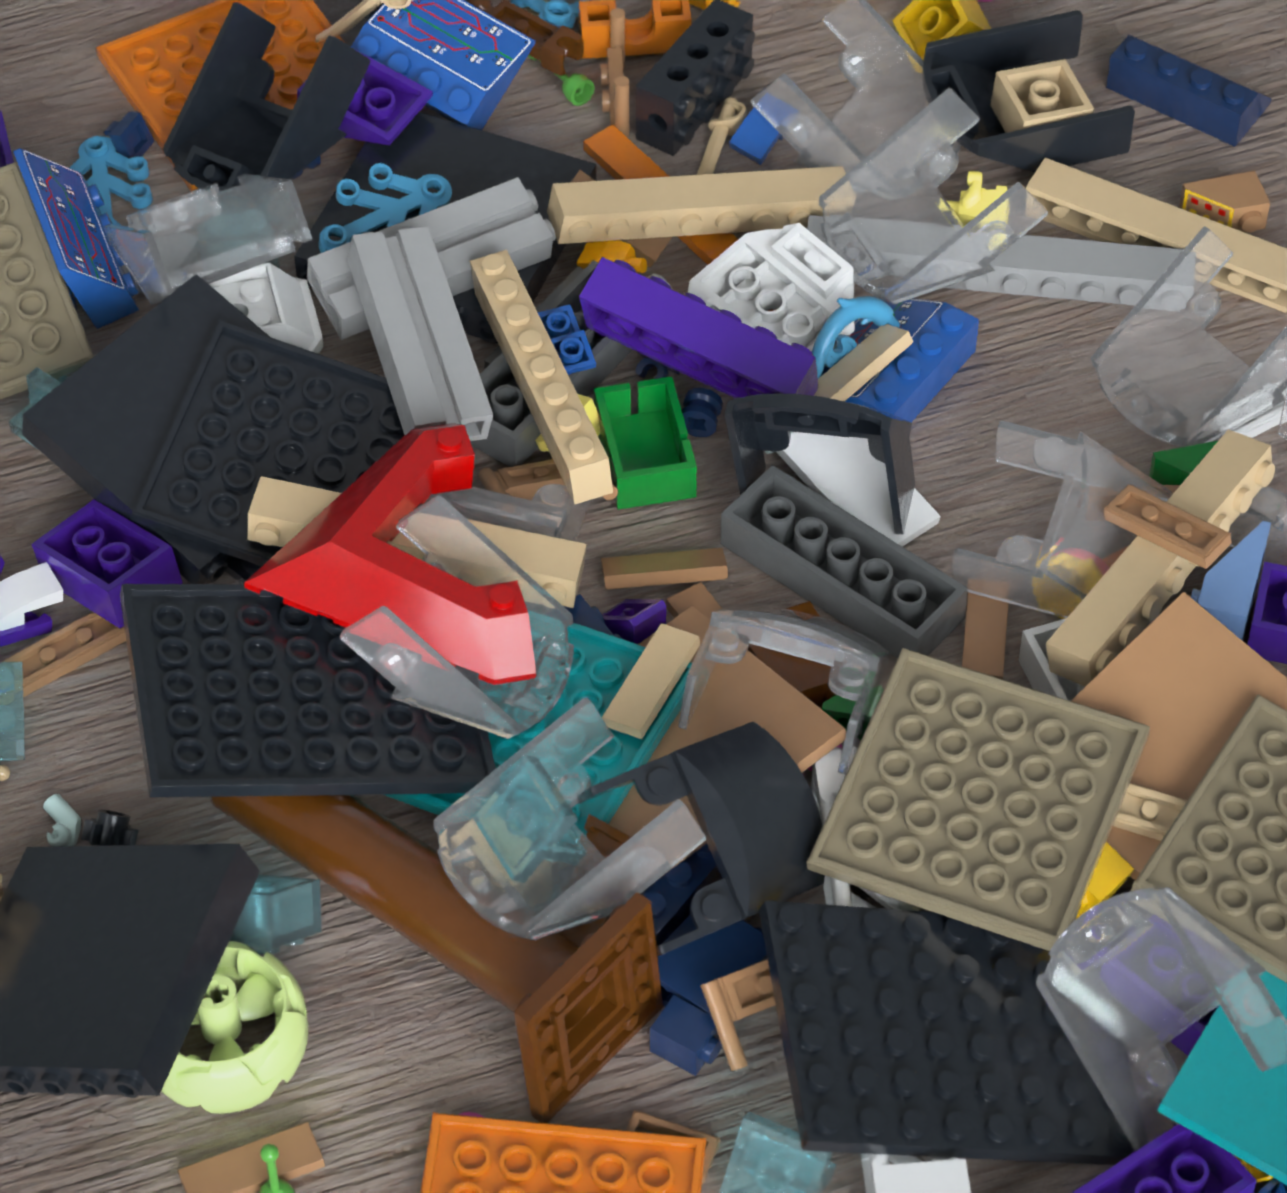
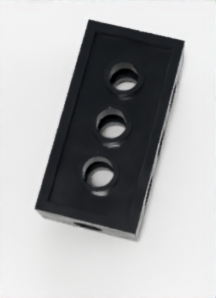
(694, 77)

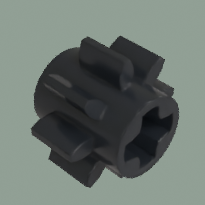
(109, 829)

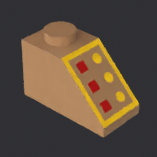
(1229, 200)

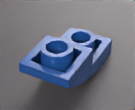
(755, 137)
(568, 339)

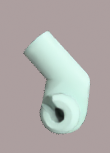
(67, 822)

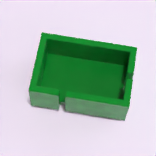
(649, 449)

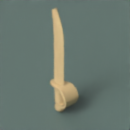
(357, 14)
(725, 125)

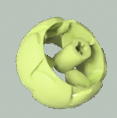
(242, 991)

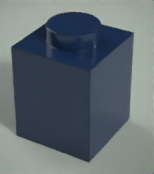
(685, 1036)

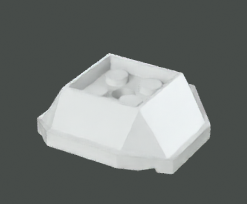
(778, 272)
(275, 304)

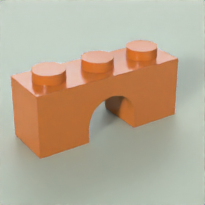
(643, 36)

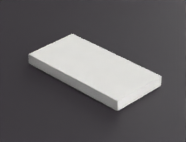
(854, 481)

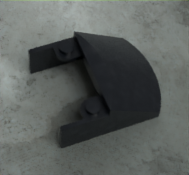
(970, 67)
(236, 132)
(765, 424)
(753, 815)

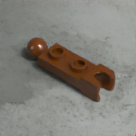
(551, 42)

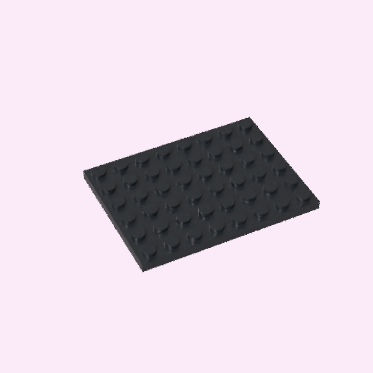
(275, 704)
(927, 1040)

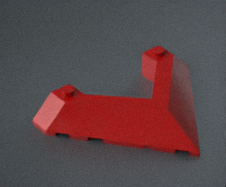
(349, 570)

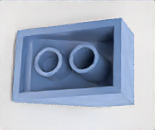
(1233, 581)

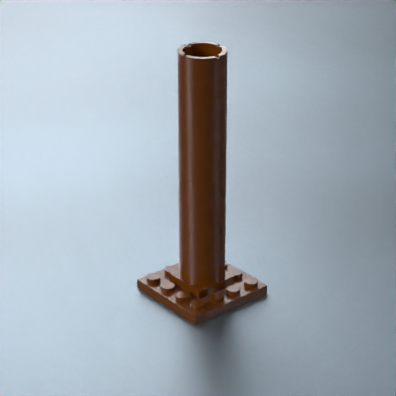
(567, 999)

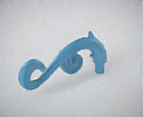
(865, 307)

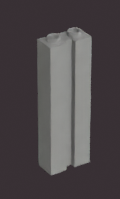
(461, 232)
(418, 331)

